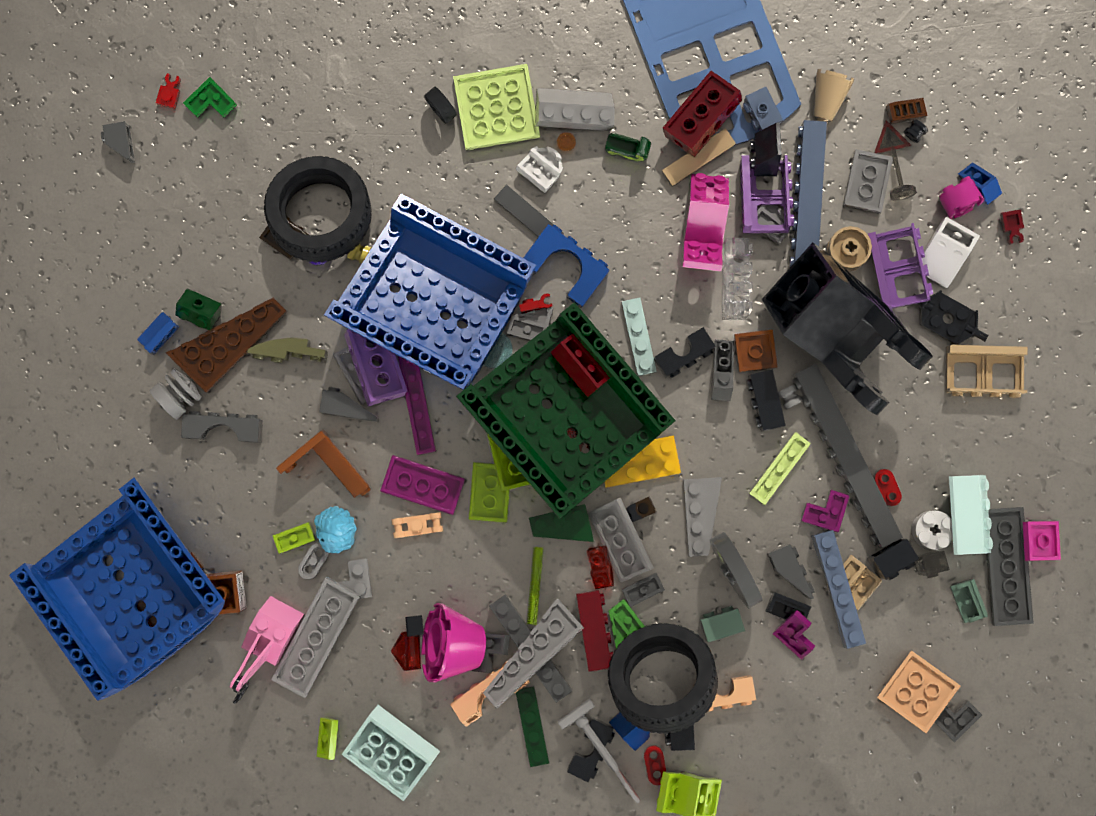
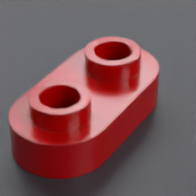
(888, 487)
(654, 764)

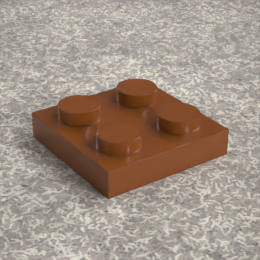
(755, 351)

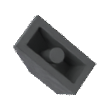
(119, 139)

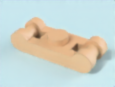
(417, 525)

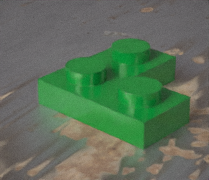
(209, 94)

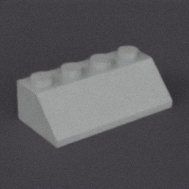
(574, 109)

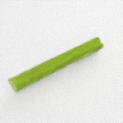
(535, 585)

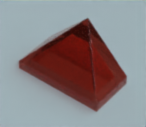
(407, 652)

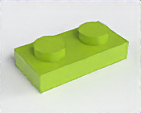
(294, 538)
(327, 738)

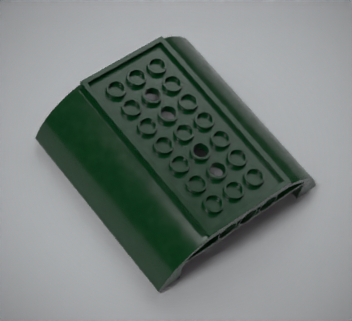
(612, 421)

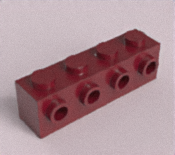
(594, 631)

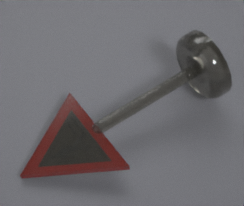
(890, 141)

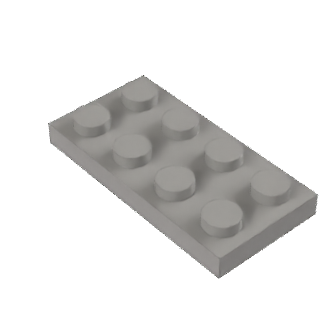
(621, 539)

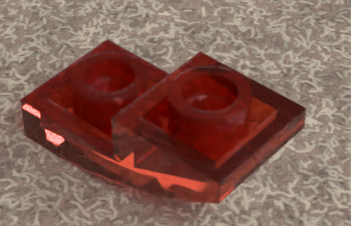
(601, 567)

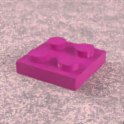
(1041, 540)

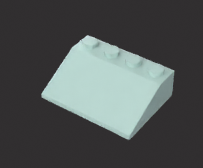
(390, 752)

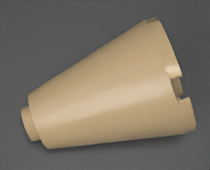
(830, 93)

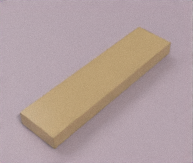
(688, 164)

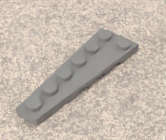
(545, 641)

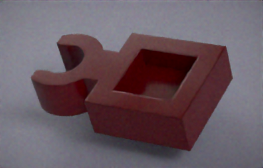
(1012, 223)

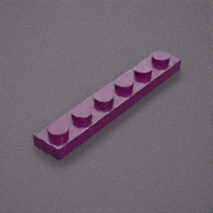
(417, 407)

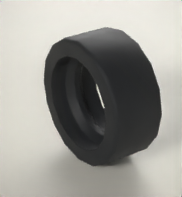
(440, 105)

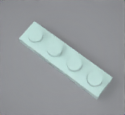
(638, 336)

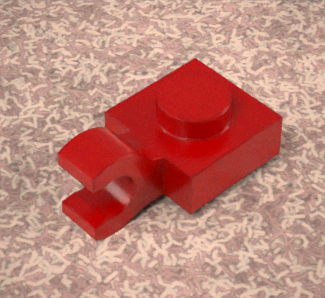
(531, 305)

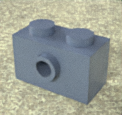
(762, 109)

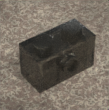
(931, 564)

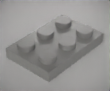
(868, 181)

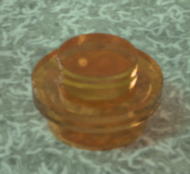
(566, 141)

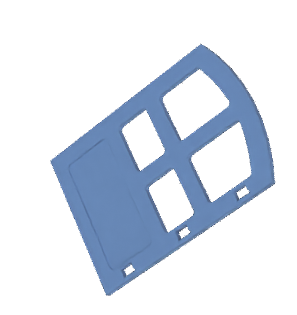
(677, 23)

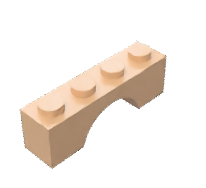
(469, 705)

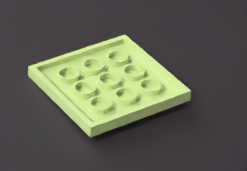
(496, 106)

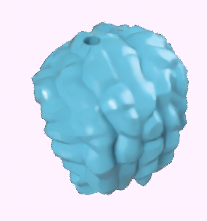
(335, 529)

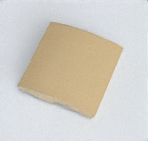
(861, 581)

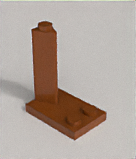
(333, 459)

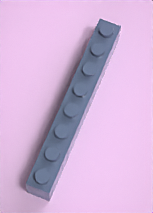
(809, 186)

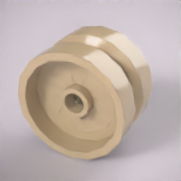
(854, 239)

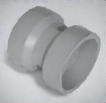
(790, 397)

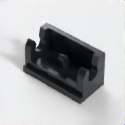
(785, 607)

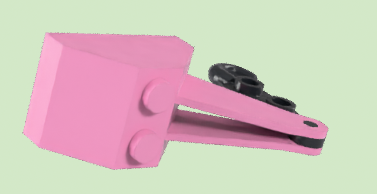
(267, 639)

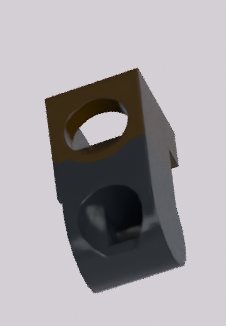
(641, 509)

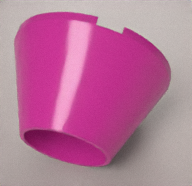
(451, 644)

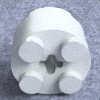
(926, 538)

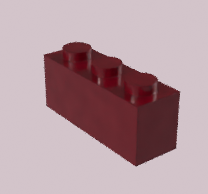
(580, 365)

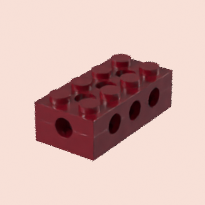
(701, 102)

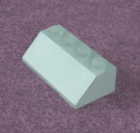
(970, 514)

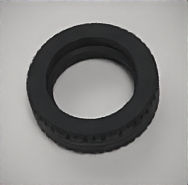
(306, 173)
(655, 639)

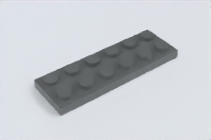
(1008, 569)

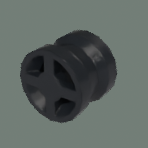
(915, 131)

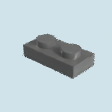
(643, 589)

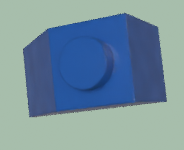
(986, 182)

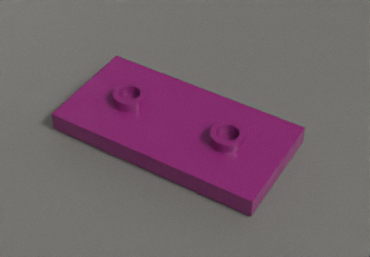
(422, 485)

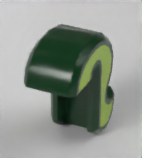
(628, 147)

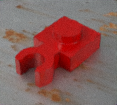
(168, 94)

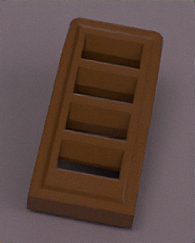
(893, 118)

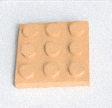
(918, 692)

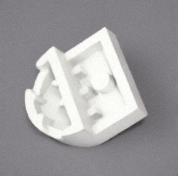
(541, 167)

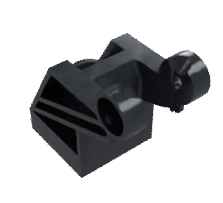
(839, 322)

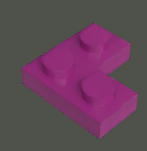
(831, 515)
(791, 634)

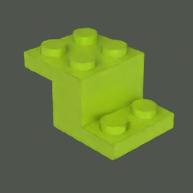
(688, 794)

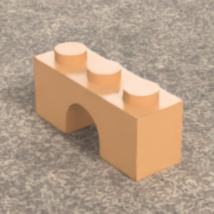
(742, 692)

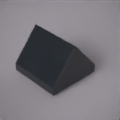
(414, 626)

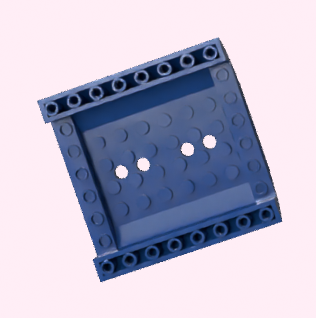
(448, 273)
(98, 616)

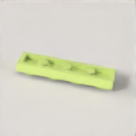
(779, 468)

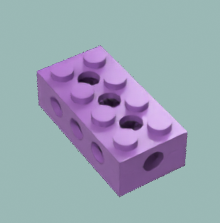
(368, 373)

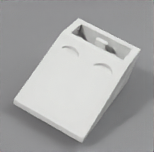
(948, 251)

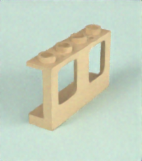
(984, 358)

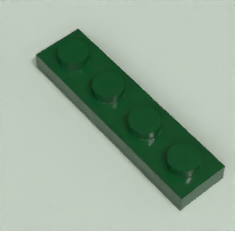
(532, 726)

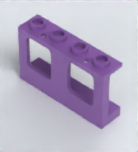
(752, 198)
(888, 270)

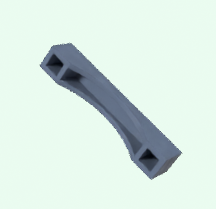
(839, 588)

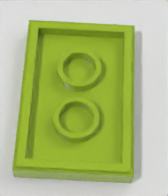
(486, 497)

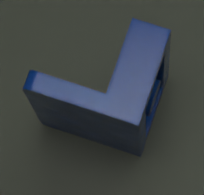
(158, 333)

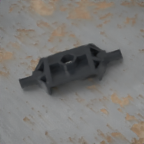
(964, 319)

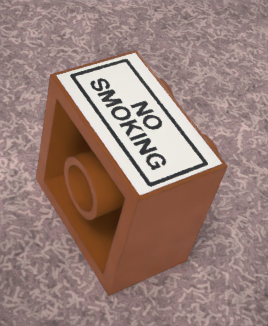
(231, 588)

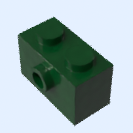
(198, 309)

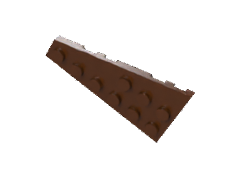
(219, 350)

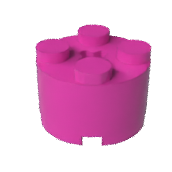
(960, 198)

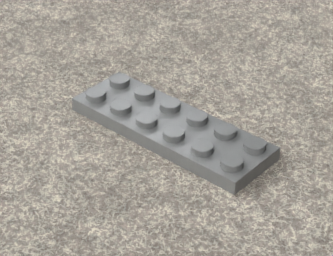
(315, 637)

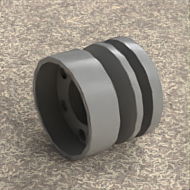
(173, 395)

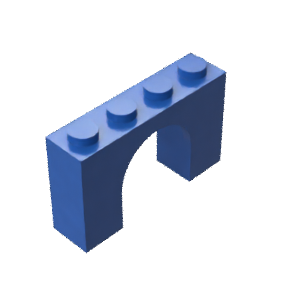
(591, 270)

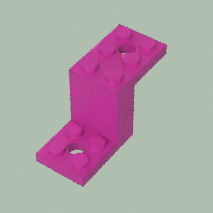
(706, 222)

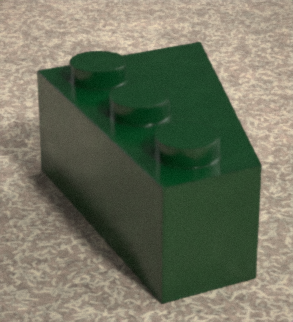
(571, 526)

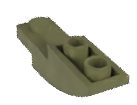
(280, 348)

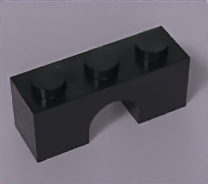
(671, 363)
(585, 765)

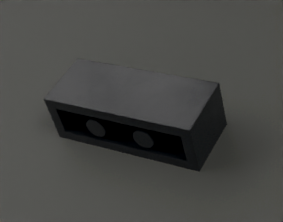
(765, 400)

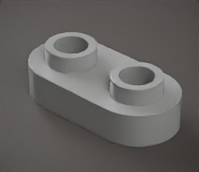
(312, 560)

